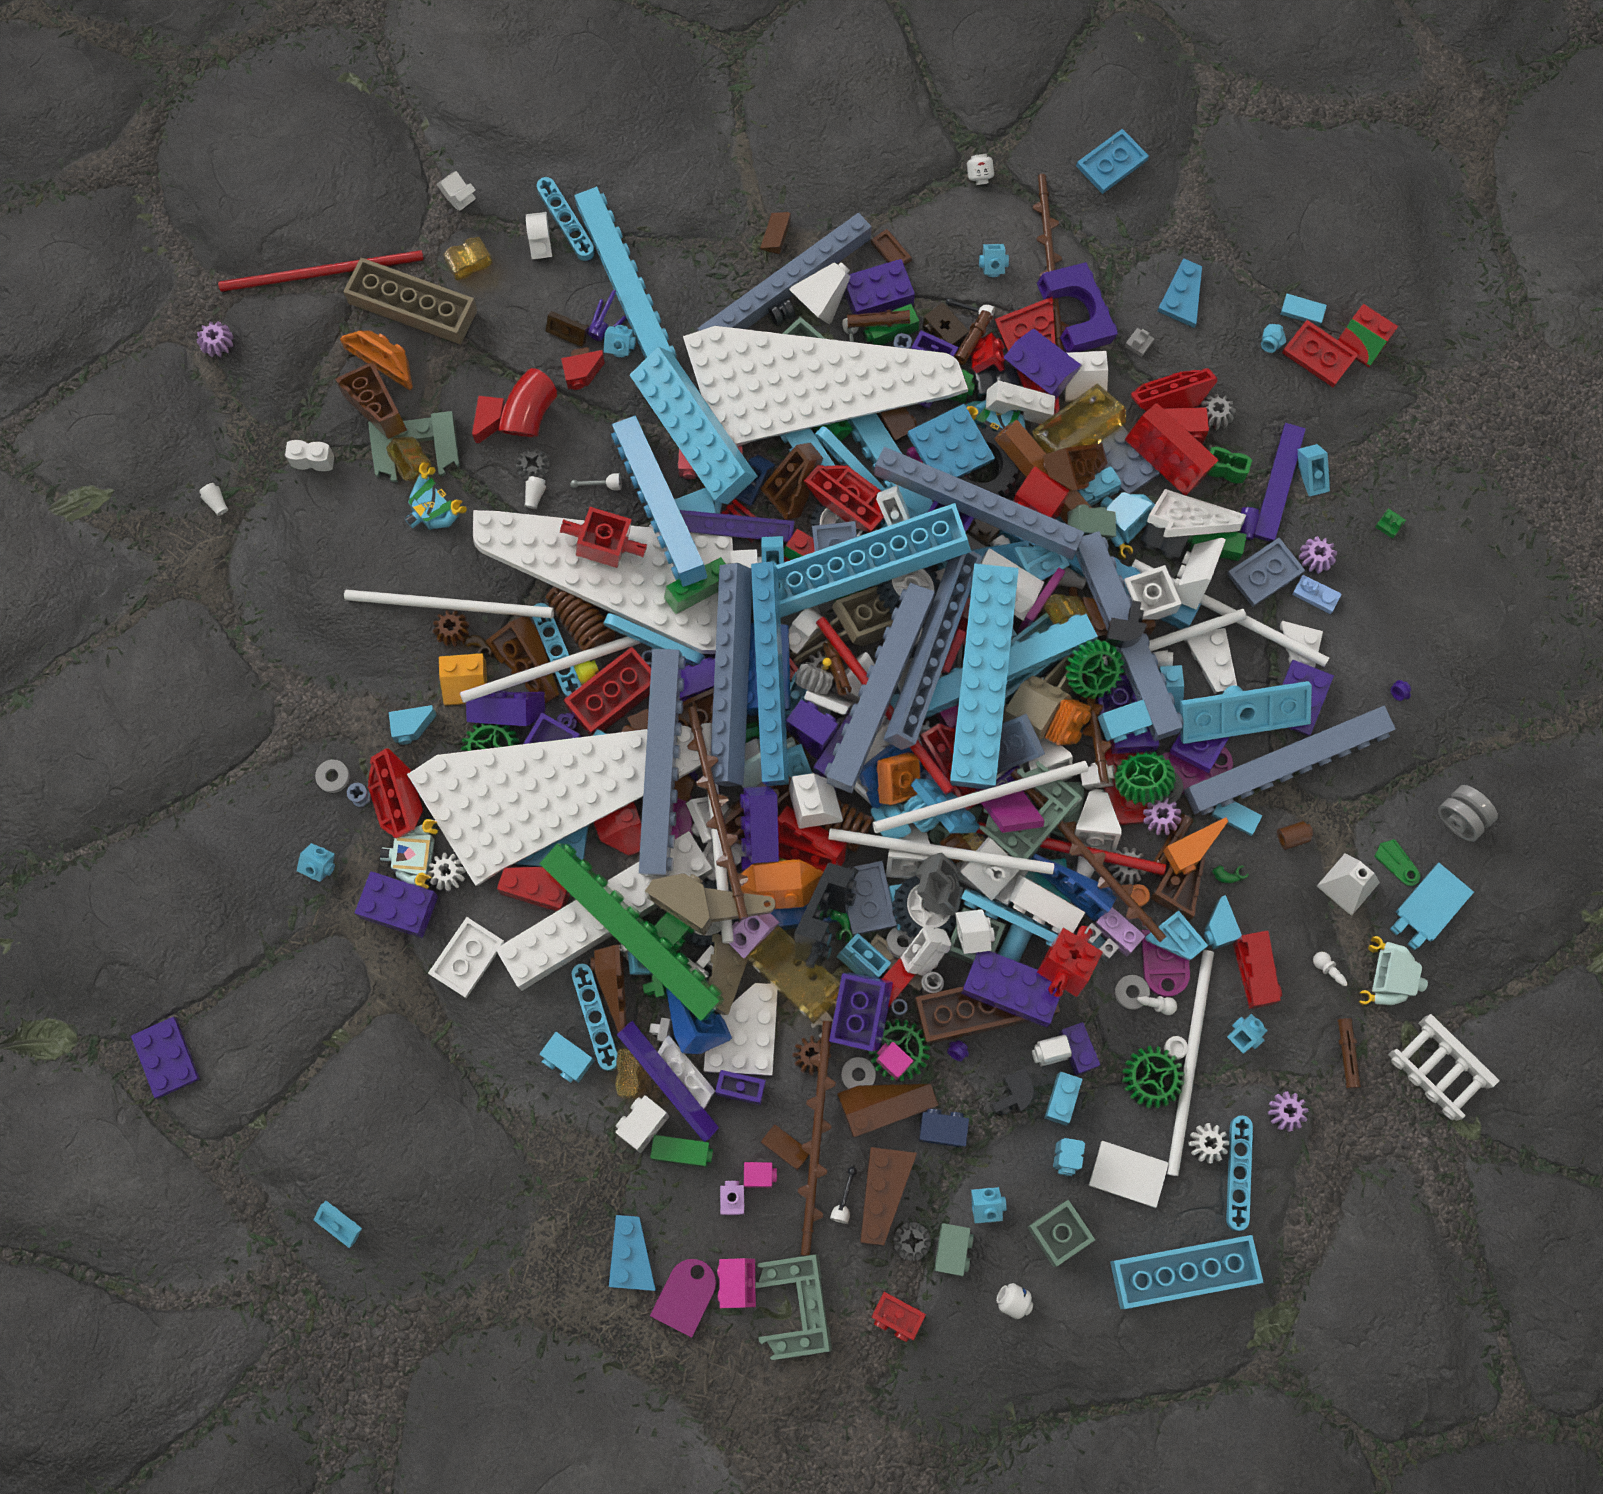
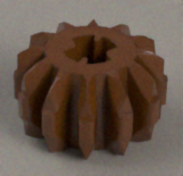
(459, 628)
(805, 1060)

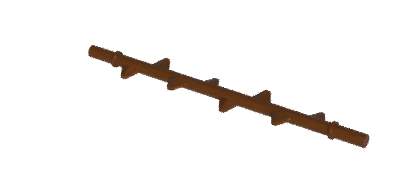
(1051, 257)
(1093, 728)
(717, 821)
(1096, 861)
(813, 1147)

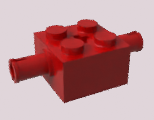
(603, 537)
(1070, 961)

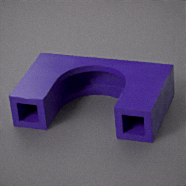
(1079, 283)

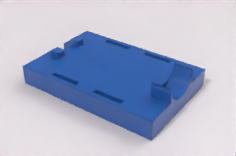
(869, 773)

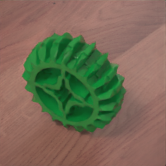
(1102, 677)
(493, 740)
(1144, 782)
(908, 1034)
(1149, 1067)

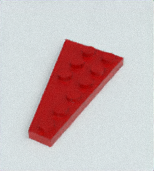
(1018, 323)

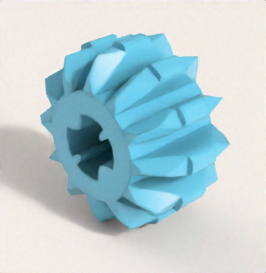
(926, 824)

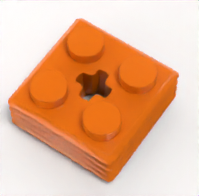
(1068, 722)
(896, 777)

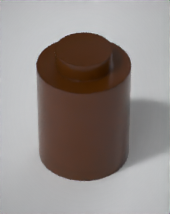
(1294, 835)

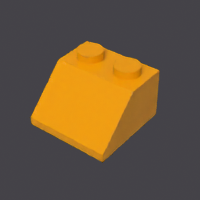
(460, 674)

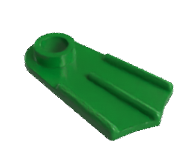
(1397, 862)

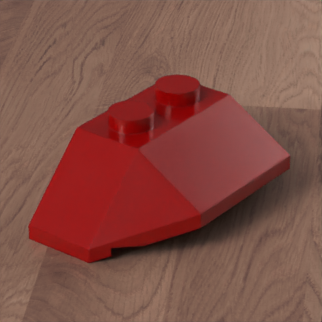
(1177, 390)
(846, 495)
(940, 746)
(393, 794)
(621, 830)

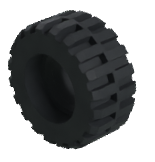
(1007, 469)

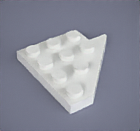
(1191, 516)
(752, 1033)

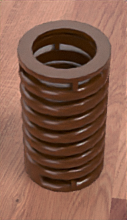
(580, 619)
(854, 826)

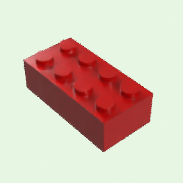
(1171, 449)
(611, 692)

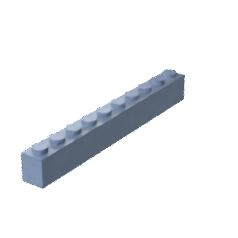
(776, 288)
(978, 503)
(931, 651)
(1139, 662)
(731, 674)
(880, 687)
(1288, 760)
(661, 762)

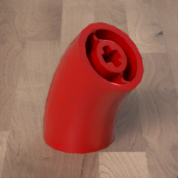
(527, 404)

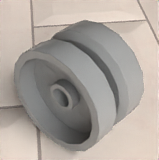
(1467, 813)

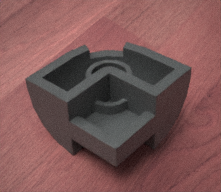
(939, 885)

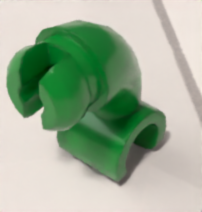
(1225, 877)
(844, 920)

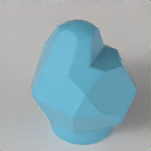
(1273, 338)

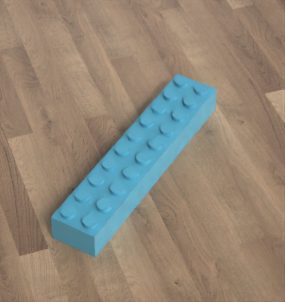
(871, 559)
(984, 676)

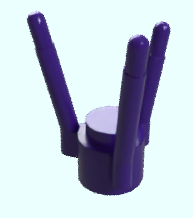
(598, 326)

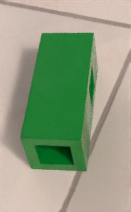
(883, 334)
(1233, 545)
(681, 1151)

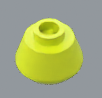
(586, 671)

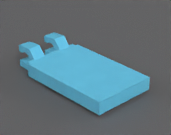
(1431, 905)

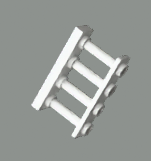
(1464, 1062)

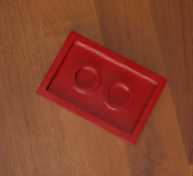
(1320, 353)

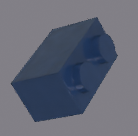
(944, 1129)

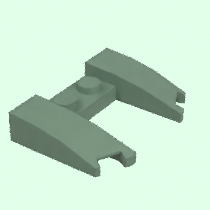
(438, 428)
(1060, 804)
(815, 1333)

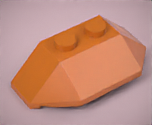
(386, 357)
(787, 882)

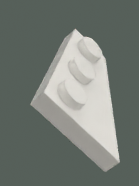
(1214, 658)
(686, 1072)

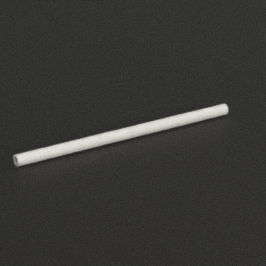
(452, 604)
(1254, 625)
(1192, 631)
(547, 668)
(981, 796)
(949, 852)
(721, 873)
(1190, 1063)

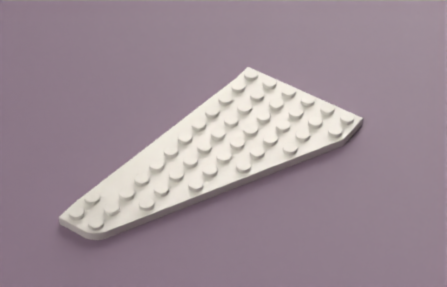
(791, 383)
(629, 591)
(528, 796)

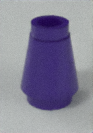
(1250, 522)

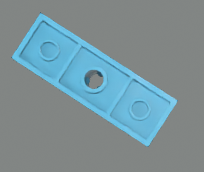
(1245, 711)
(1021, 927)

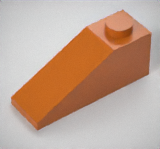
(1188, 851)

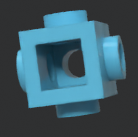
(993, 259)
(619, 341)
(316, 862)
(1247, 1033)
(987, 1205)

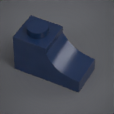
(763, 470)

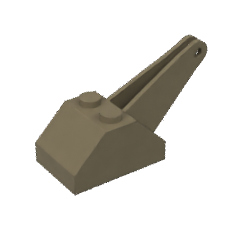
(861, 617)
(1040, 698)
(700, 906)

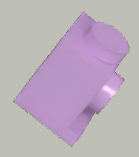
(735, 1207)

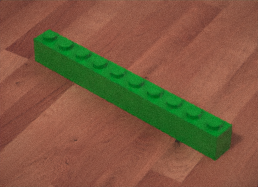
(632, 931)

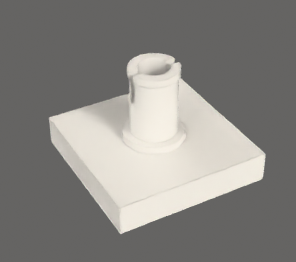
(700, 813)
(988, 878)

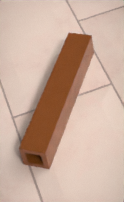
(1028, 454)

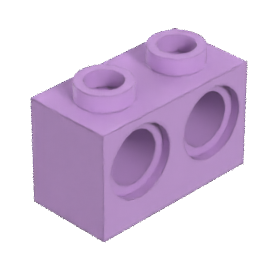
(1119, 931)
(753, 932)

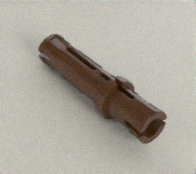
(874, 319)
(976, 331)
(837, 669)
(1173, 837)
(1349, 1053)

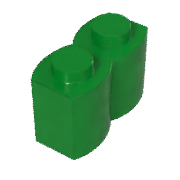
(1231, 466)

